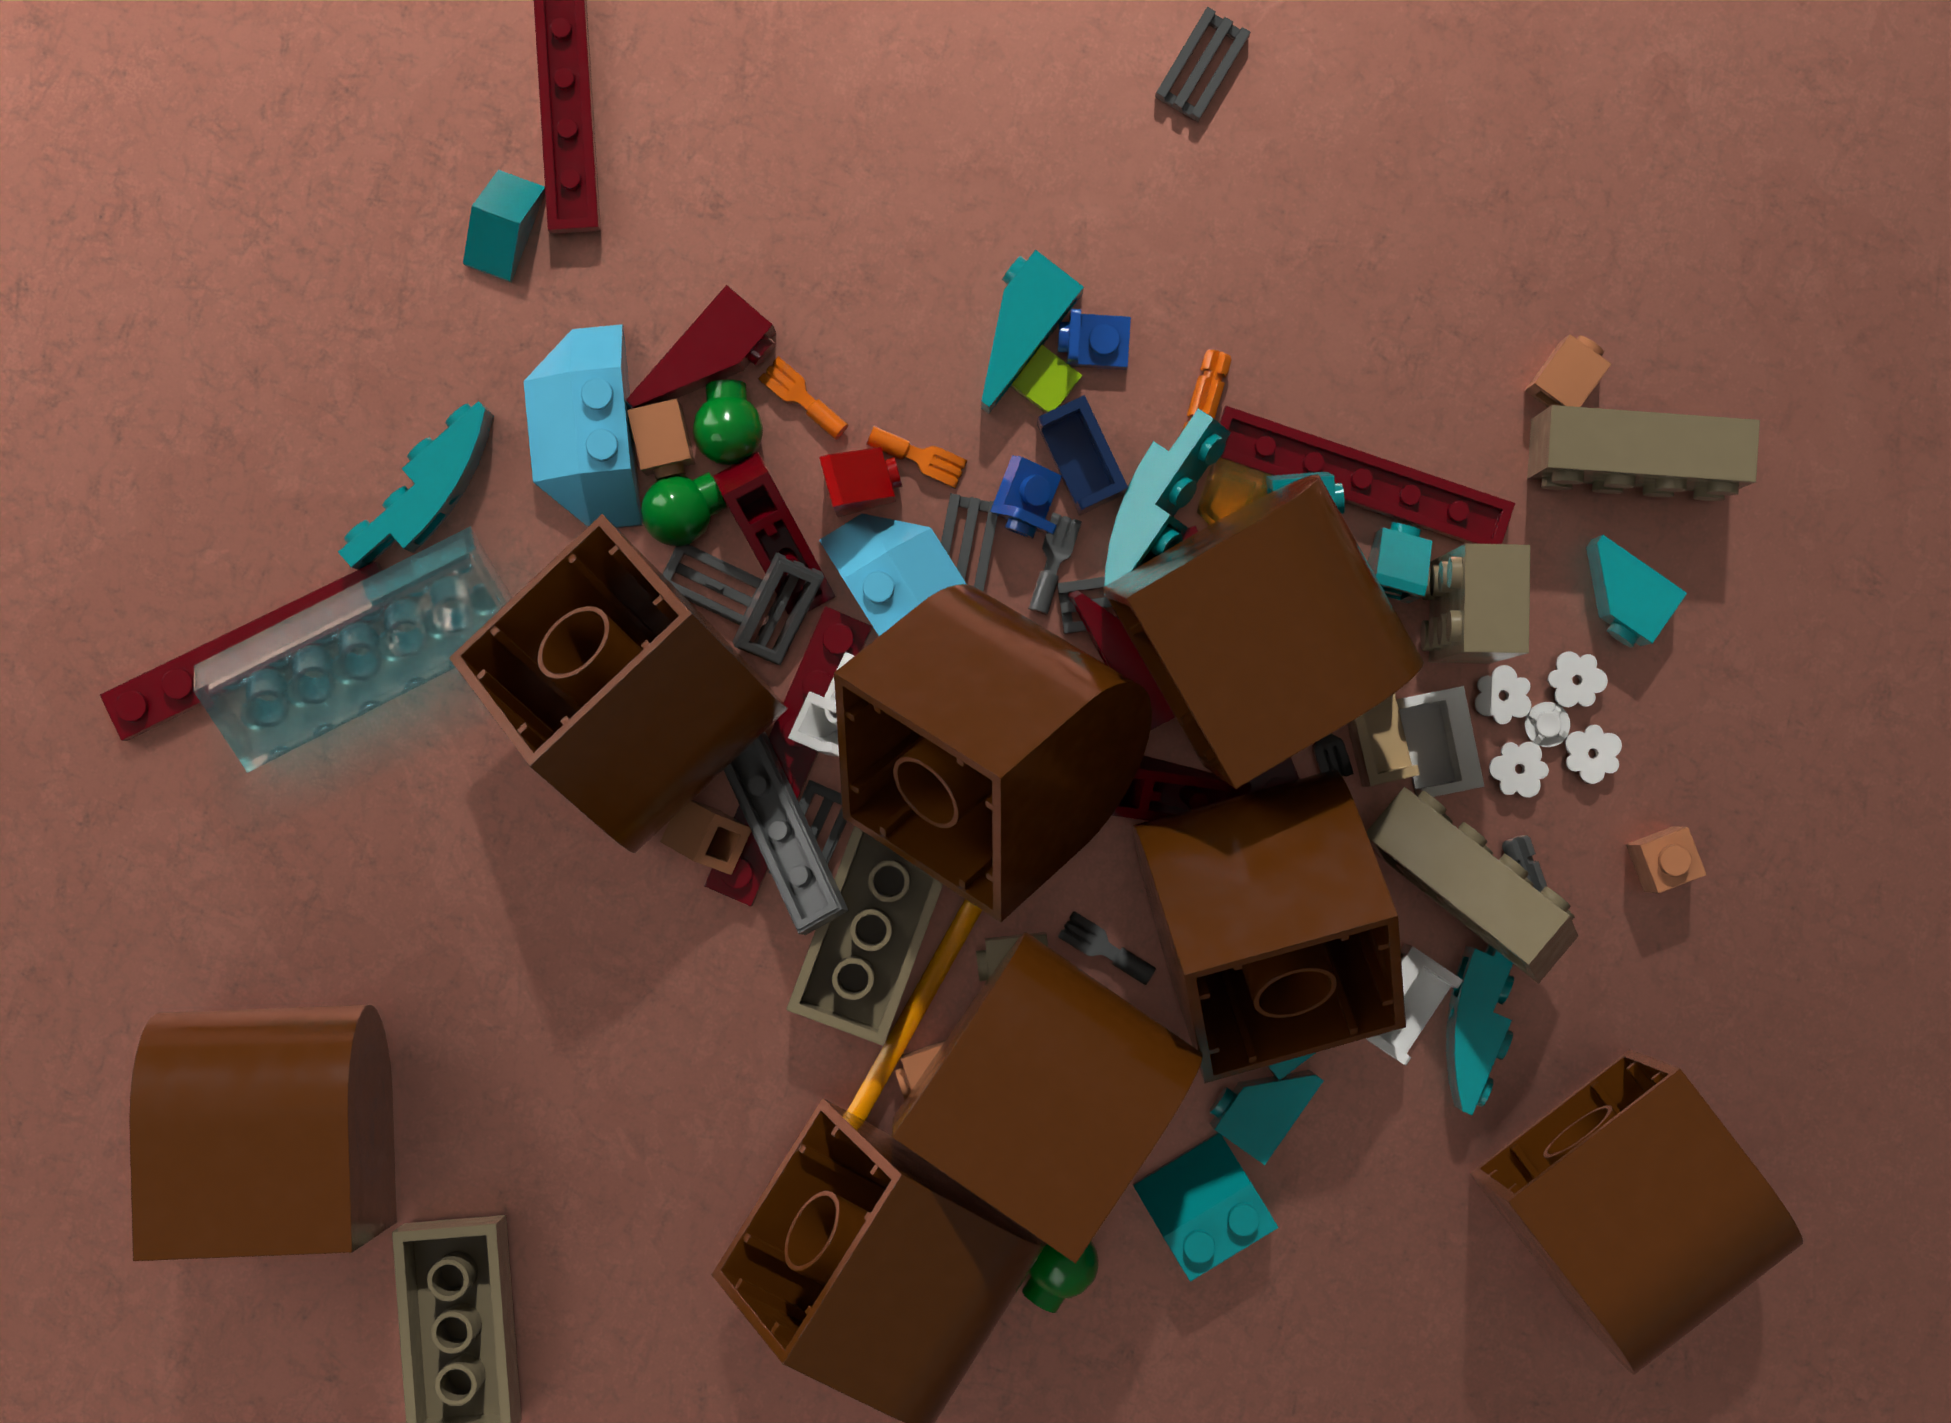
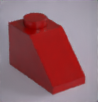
(860, 480)

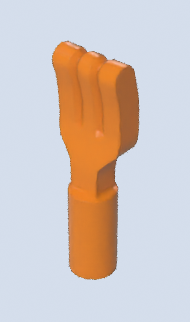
(792, 389)
(931, 461)

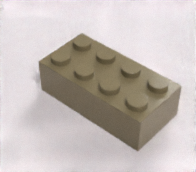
(1643, 450)
(1478, 604)
(1472, 884)
(867, 954)
(456, 1321)

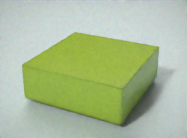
(1046, 380)

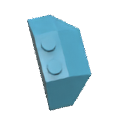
(582, 427)
(889, 566)

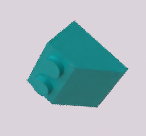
(1205, 1206)

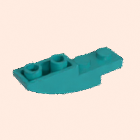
(440, 478)
(1157, 491)
(1473, 1030)

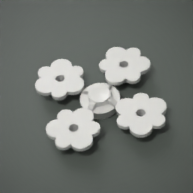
(1548, 724)

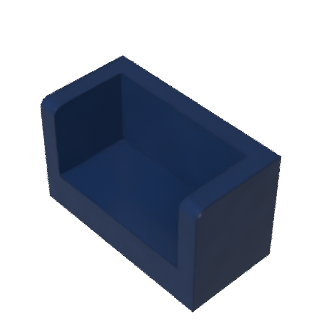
(1082, 455)

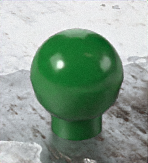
(727, 424)
(681, 508)
(1059, 1278)

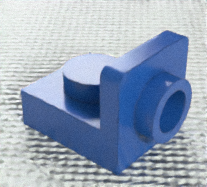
(1095, 340)
(1026, 497)

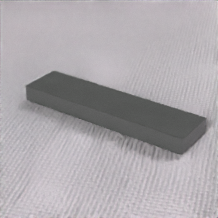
(784, 837)

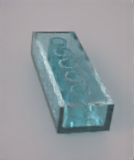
(350, 650)

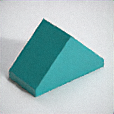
(502, 224)

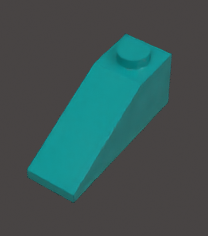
(1029, 313)

